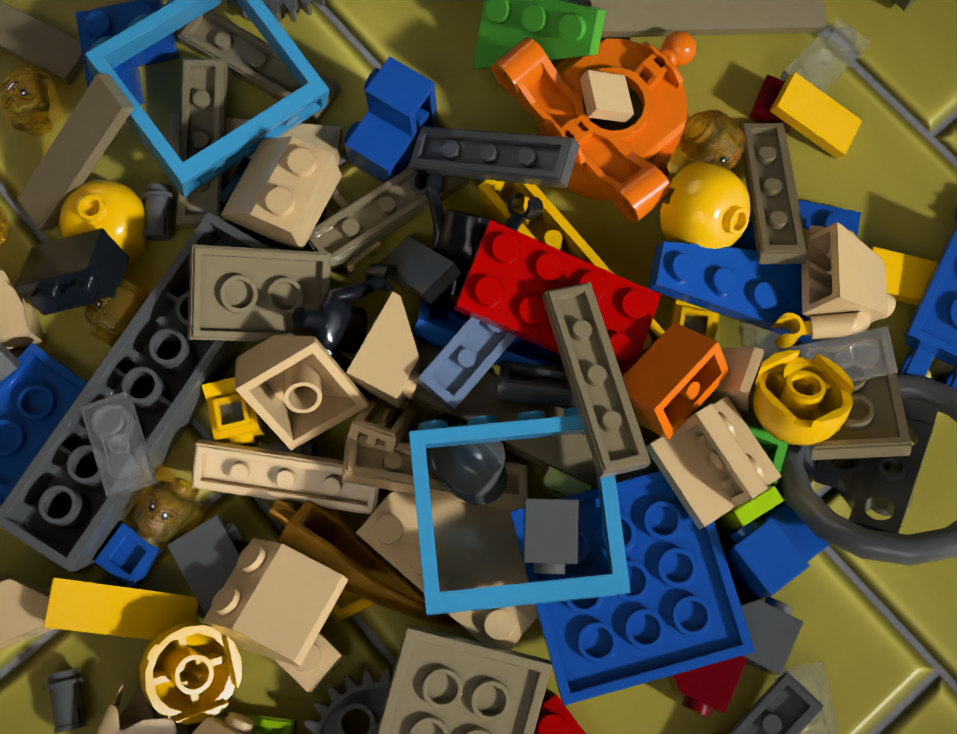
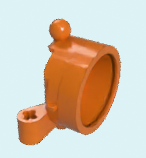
(616, 164)

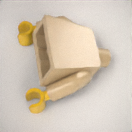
(840, 287)

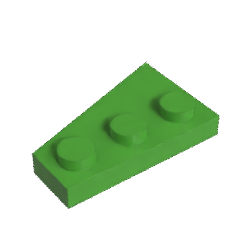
(558, 26)

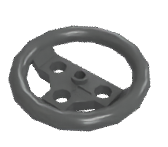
(878, 485)

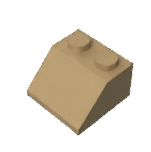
(284, 190)
(296, 387)
(275, 601)

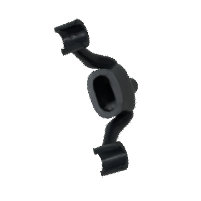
(458, 232)
(343, 325)

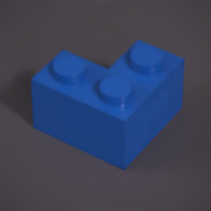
(111, 21)
(398, 107)
(771, 552)

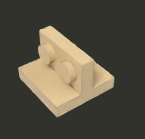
(713, 462)

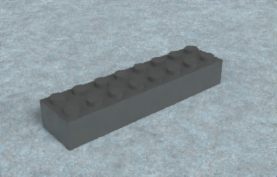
(60, 496)

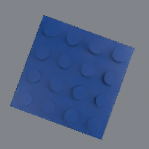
(679, 603)

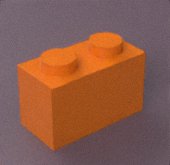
(674, 379)

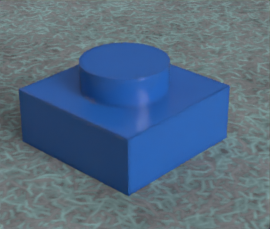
(128, 556)

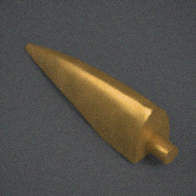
(339, 548)

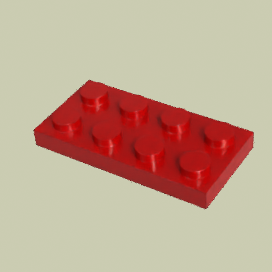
(516, 270)

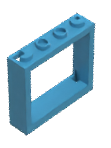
(240, 142)
(484, 430)

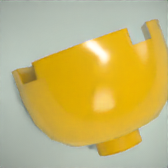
(109, 207)
(706, 207)
(801, 397)
(190, 672)

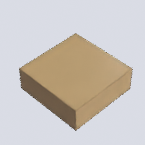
(606, 96)

